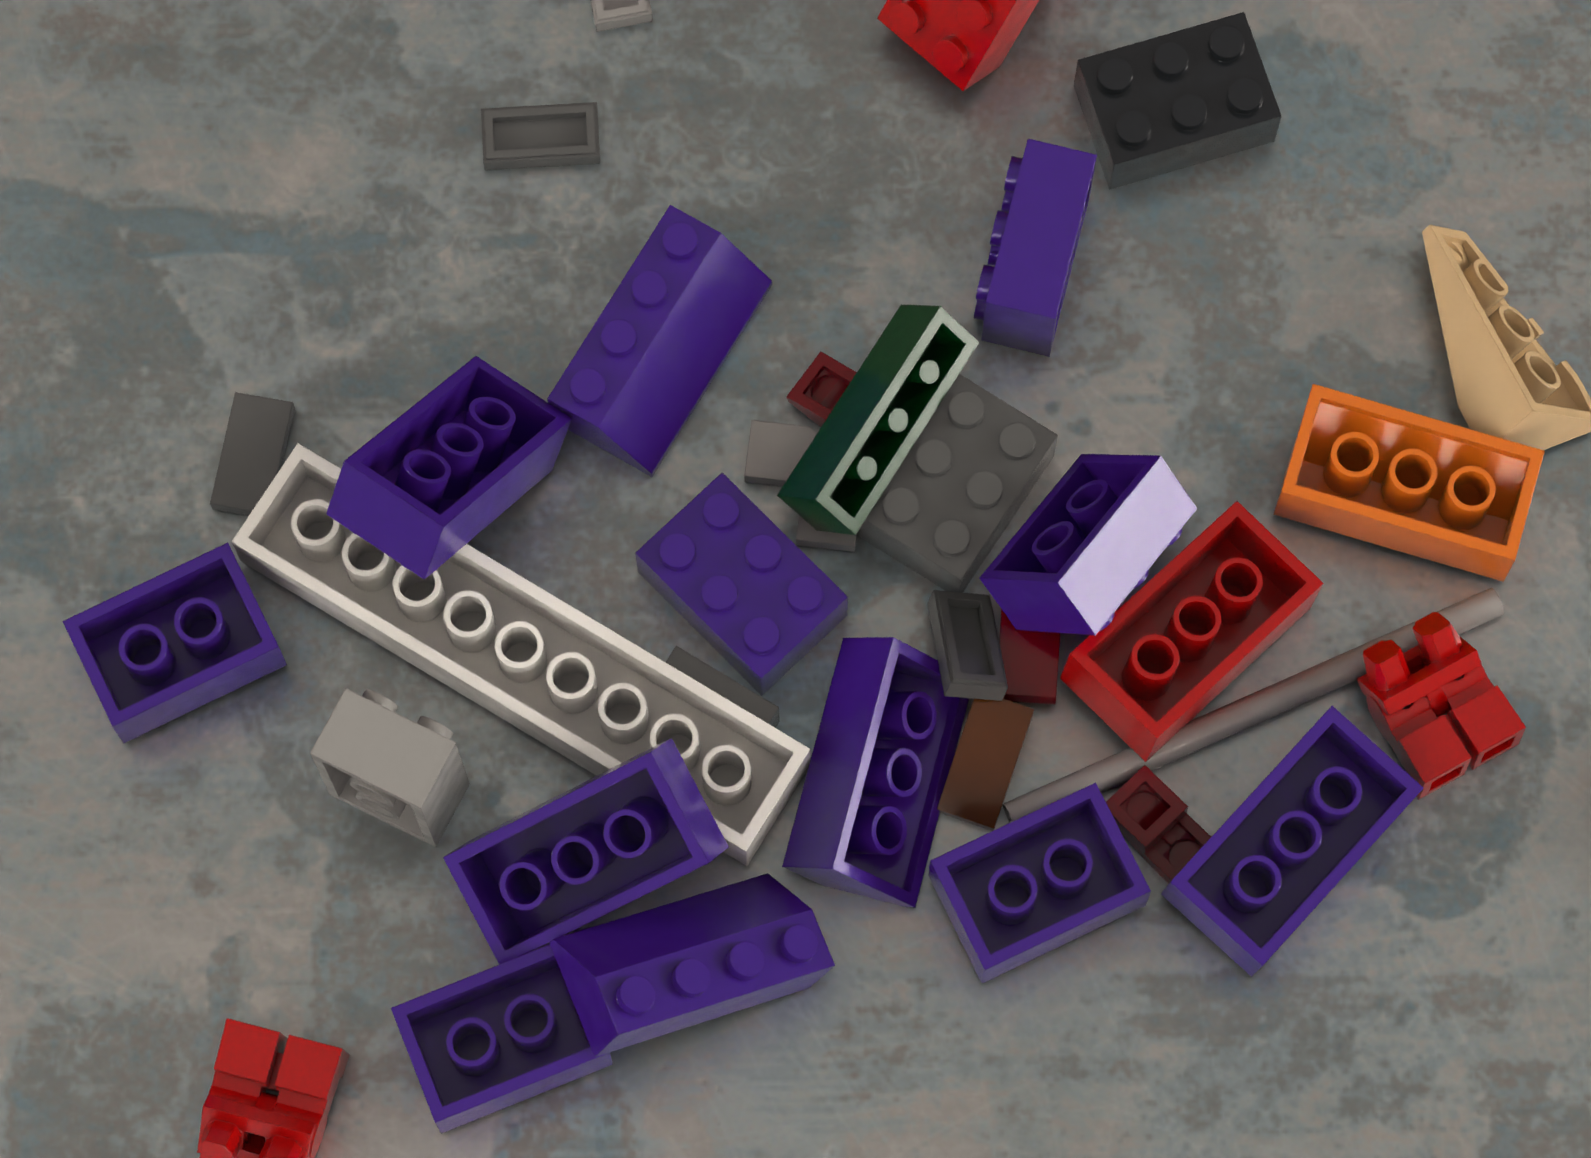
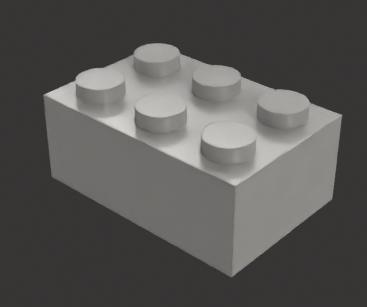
(391, 765)

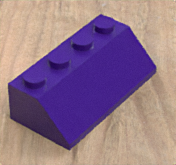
(660, 341)
(876, 773)
(690, 961)

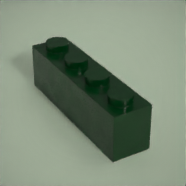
(878, 419)

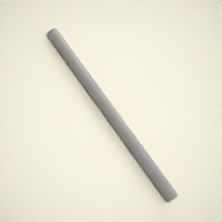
(1249, 710)

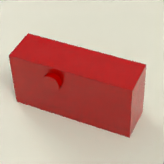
(1191, 631)

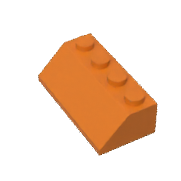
(1409, 483)

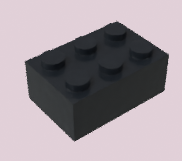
(1177, 100)

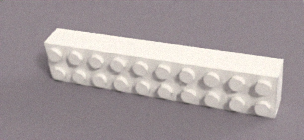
(523, 655)

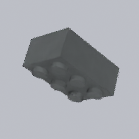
(959, 486)

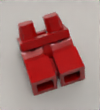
(1435, 678)
(250, 1123)

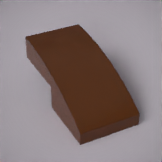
(985, 761)

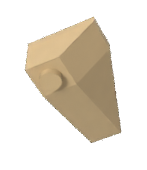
(1496, 364)

